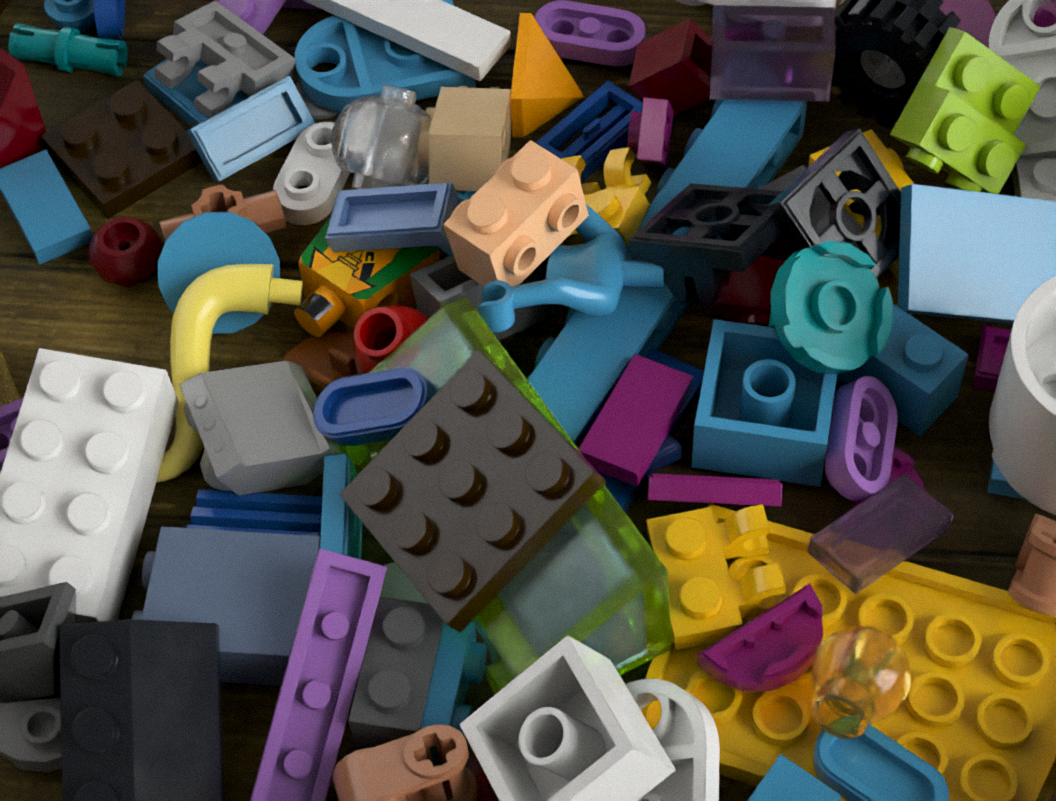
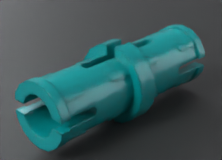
(68, 49)

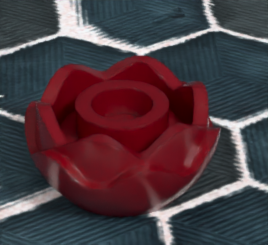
(125, 251)

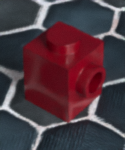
(674, 67)

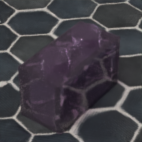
(772, 53)

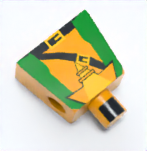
(353, 282)

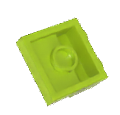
(966, 115)

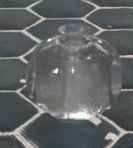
(380, 139)

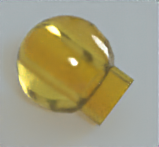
(858, 680)

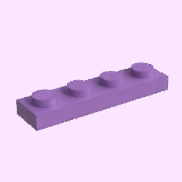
(319, 679)

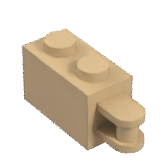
(466, 136)

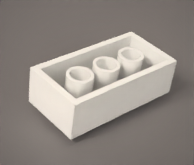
(82, 477)

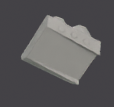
(256, 427)

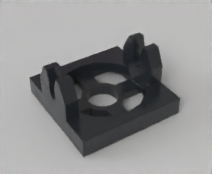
(877, 197)
(742, 223)

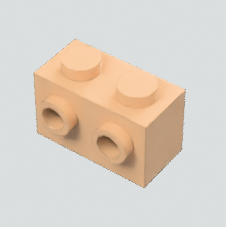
(517, 217)

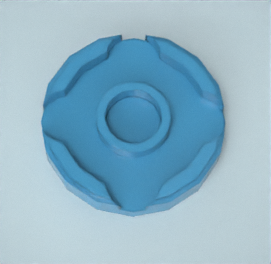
(210, 243)

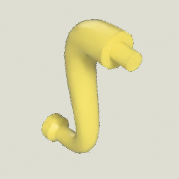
(203, 302)

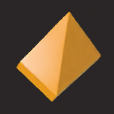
(539, 80)

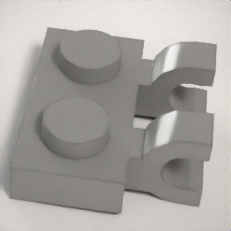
(231, 48)

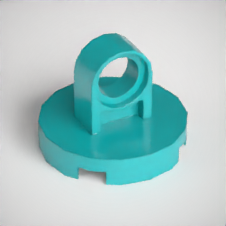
(830, 308)

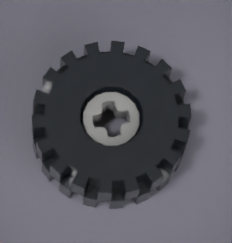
(885, 51)

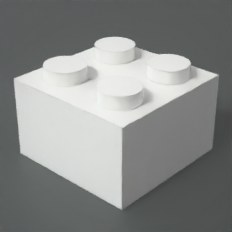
(567, 733)

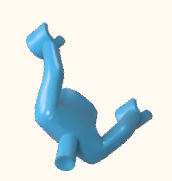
(577, 276)

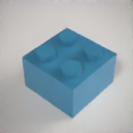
(761, 408)

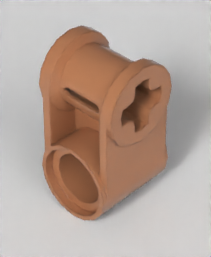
(1036, 568)
(406, 770)

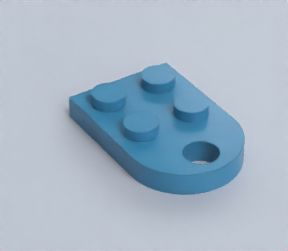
(365, 65)

